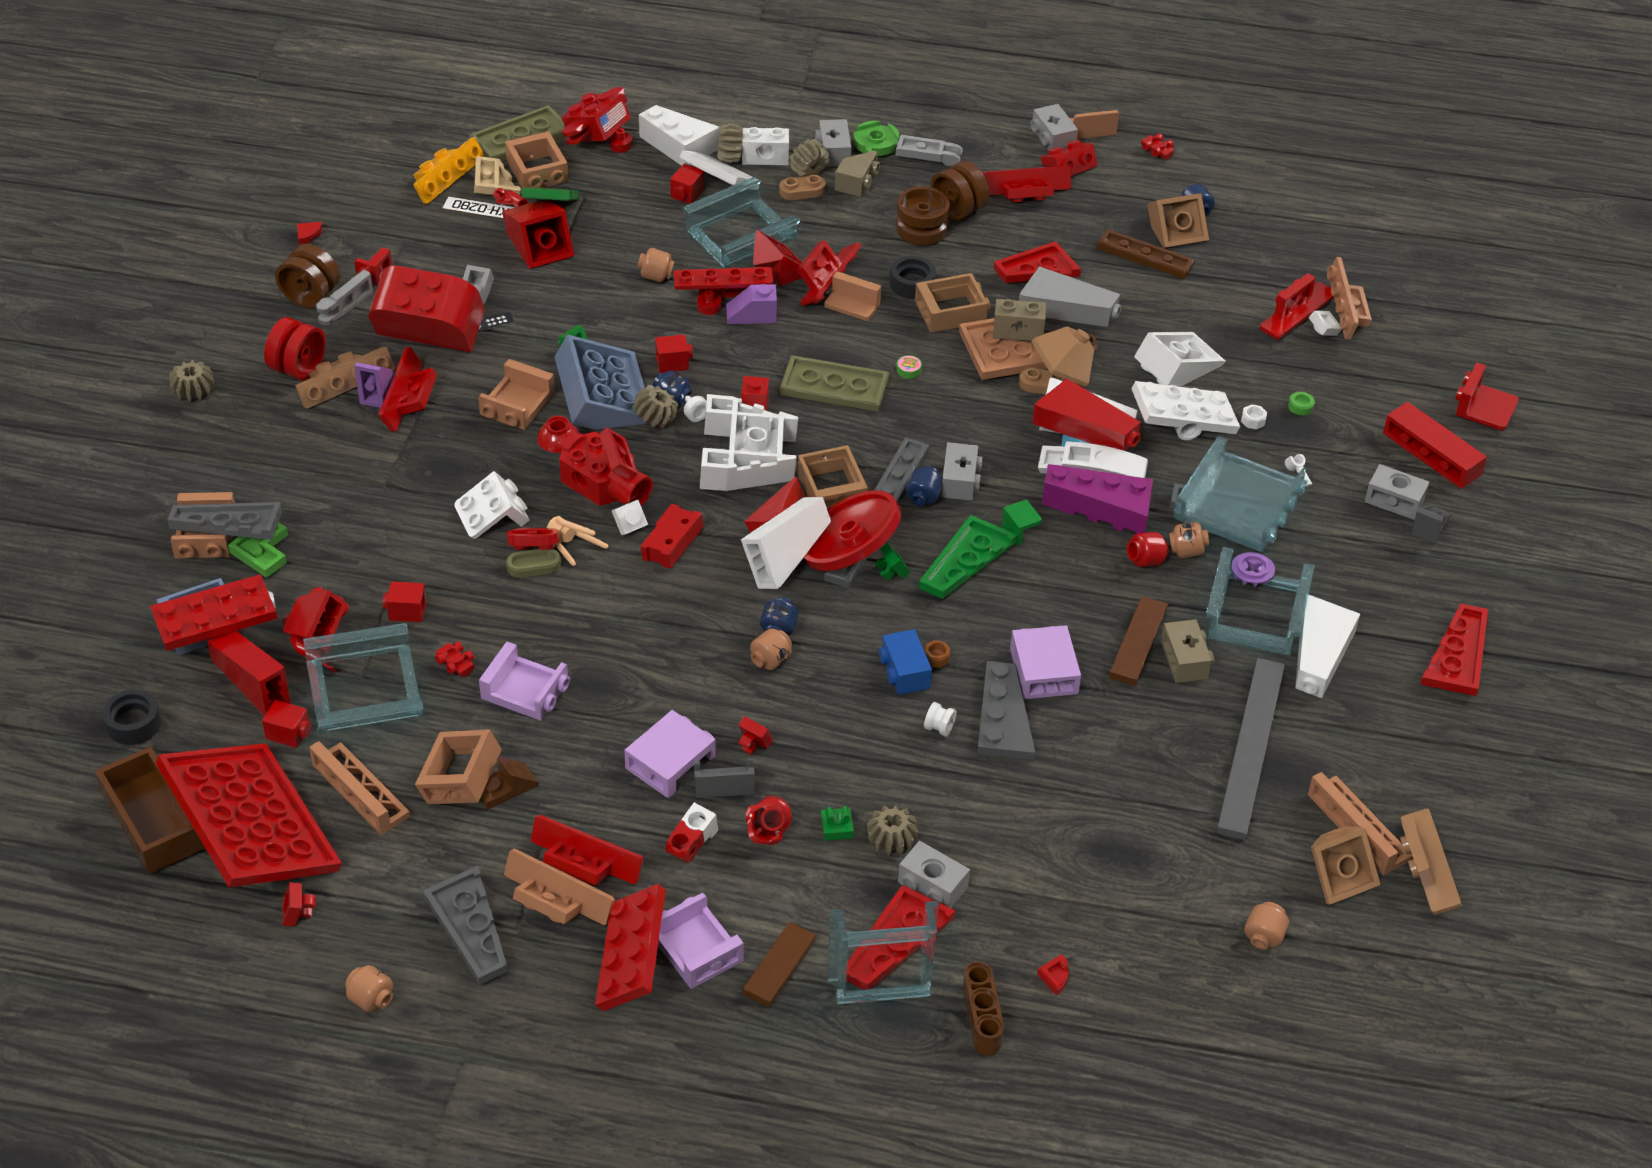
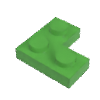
(260, 552)

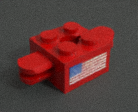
(596, 116)

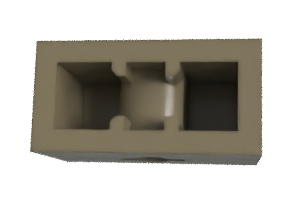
(1019, 319)
(1186, 651)

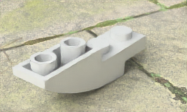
(1093, 458)

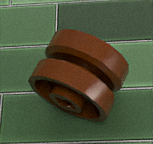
(964, 187)
(922, 215)
(307, 275)

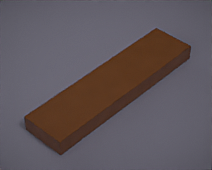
(1145, 254)
(1138, 641)

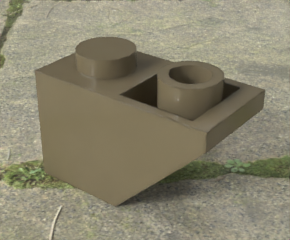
(856, 173)

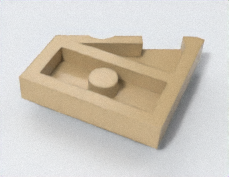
(492, 175)

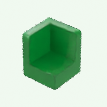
(1019, 518)

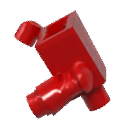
(314, 616)

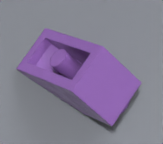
(753, 306)
(372, 383)

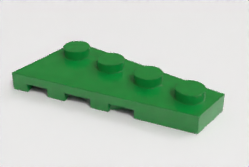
(966, 554)

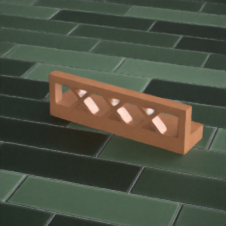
(358, 793)
(1346, 809)

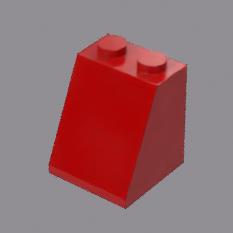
(539, 232)

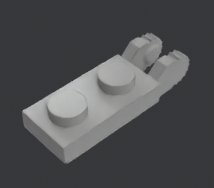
(928, 150)
(345, 298)

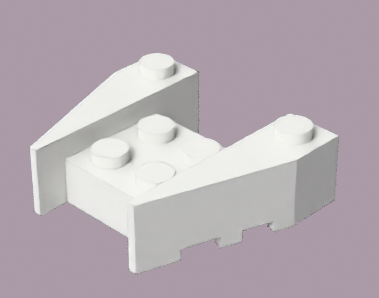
(754, 445)

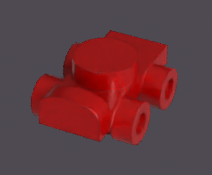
(1157, 147)
(454, 659)

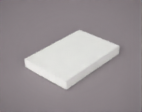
(714, 167)

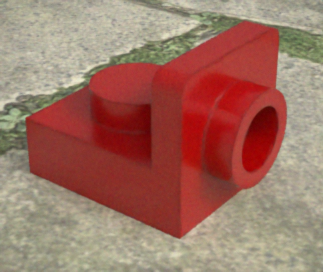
(376, 264)

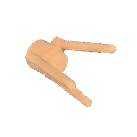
(566, 533)

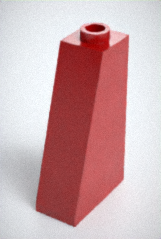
(1086, 417)
(250, 670)

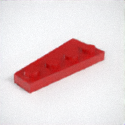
(1460, 653)
(874, 962)

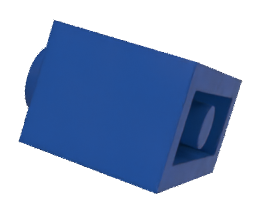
(905, 662)

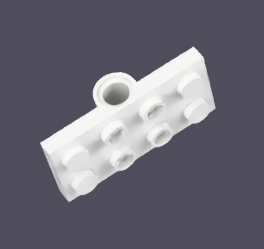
(1185, 409)

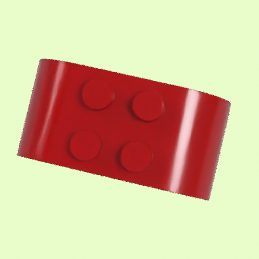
(427, 308)

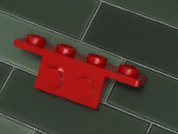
(1028, 182)
(820, 267)
(724, 282)
(1296, 305)
(407, 391)
(583, 854)

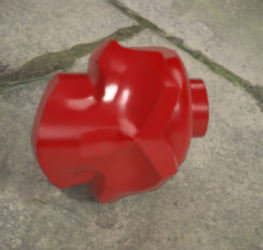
(768, 820)

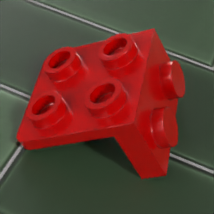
(1484, 403)

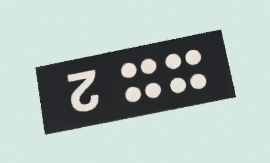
(495, 321)

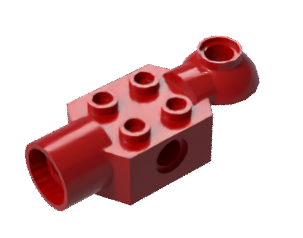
(586, 465)

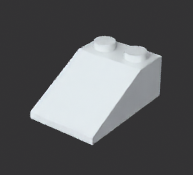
(1177, 357)

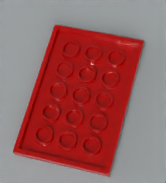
(247, 814)

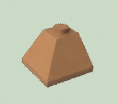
(1179, 220)
(1066, 354)
(1344, 863)

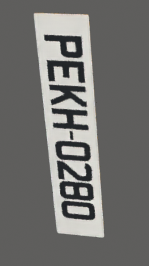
(475, 207)

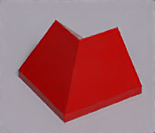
(774, 254)

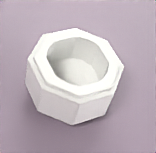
(1254, 416)

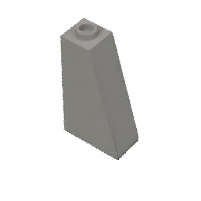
(1071, 298)

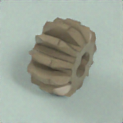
(729, 143)
(809, 158)
(191, 380)
(655, 406)
(892, 829)

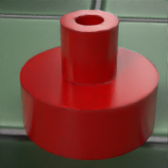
(620, 141)
(709, 302)

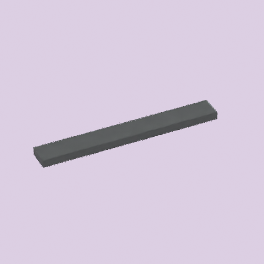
(894, 481)
(1250, 749)

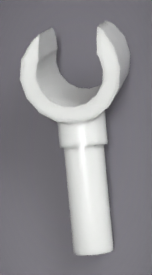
(1296, 464)

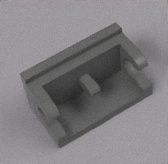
(724, 781)

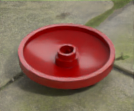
(855, 531)

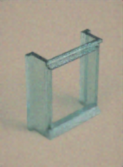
(728, 203)
(1252, 638)
(354, 645)
(838, 955)

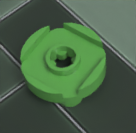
(885, 141)

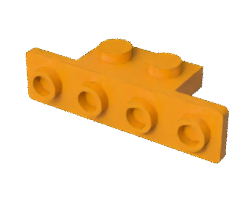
(445, 169)

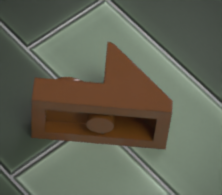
(508, 782)

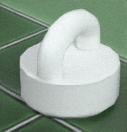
(695, 408)

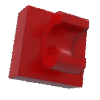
(753, 735)
(296, 905)

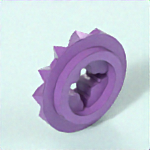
(1253, 561)

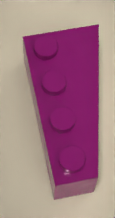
(1099, 496)

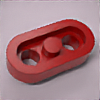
(525, 537)

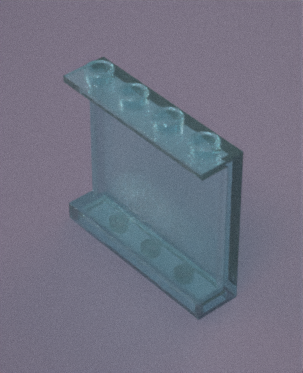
(1238, 497)

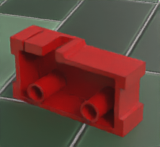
(671, 536)

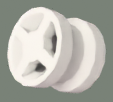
(940, 719)

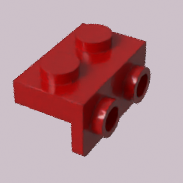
(1076, 155)

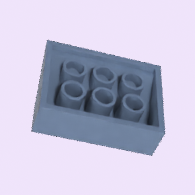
(599, 383)

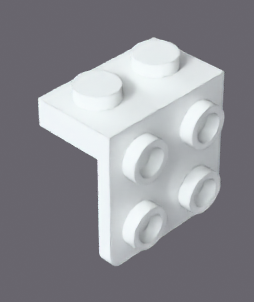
(490, 503)

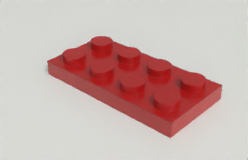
(213, 612)
(630, 948)

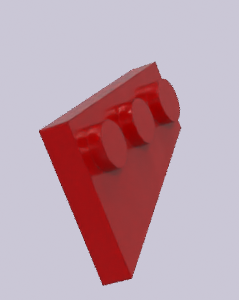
(1024, 264)

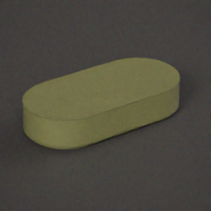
(533, 563)

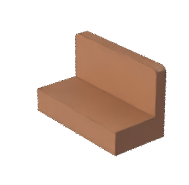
(1096, 124)
(853, 296)

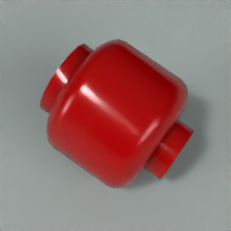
(1147, 549)

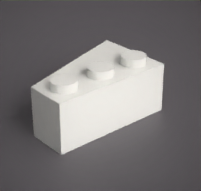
(677, 132)

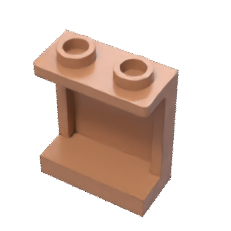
(518, 395)
(199, 544)

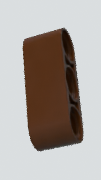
(983, 1020)

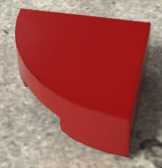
(308, 231)
(1055, 974)

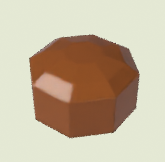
(937, 653)

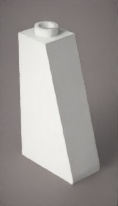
(784, 541)
(1322, 643)

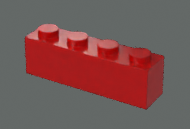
(1434, 445)

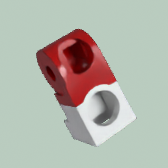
(691, 833)

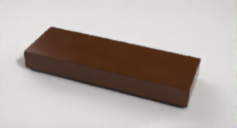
(779, 964)

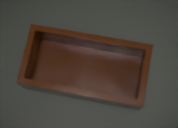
(148, 810)

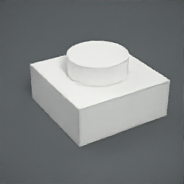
(1325, 323)
(629, 517)

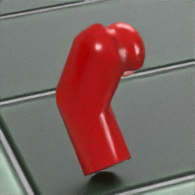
(508, 198)

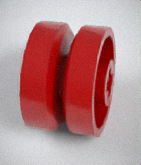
(294, 348)

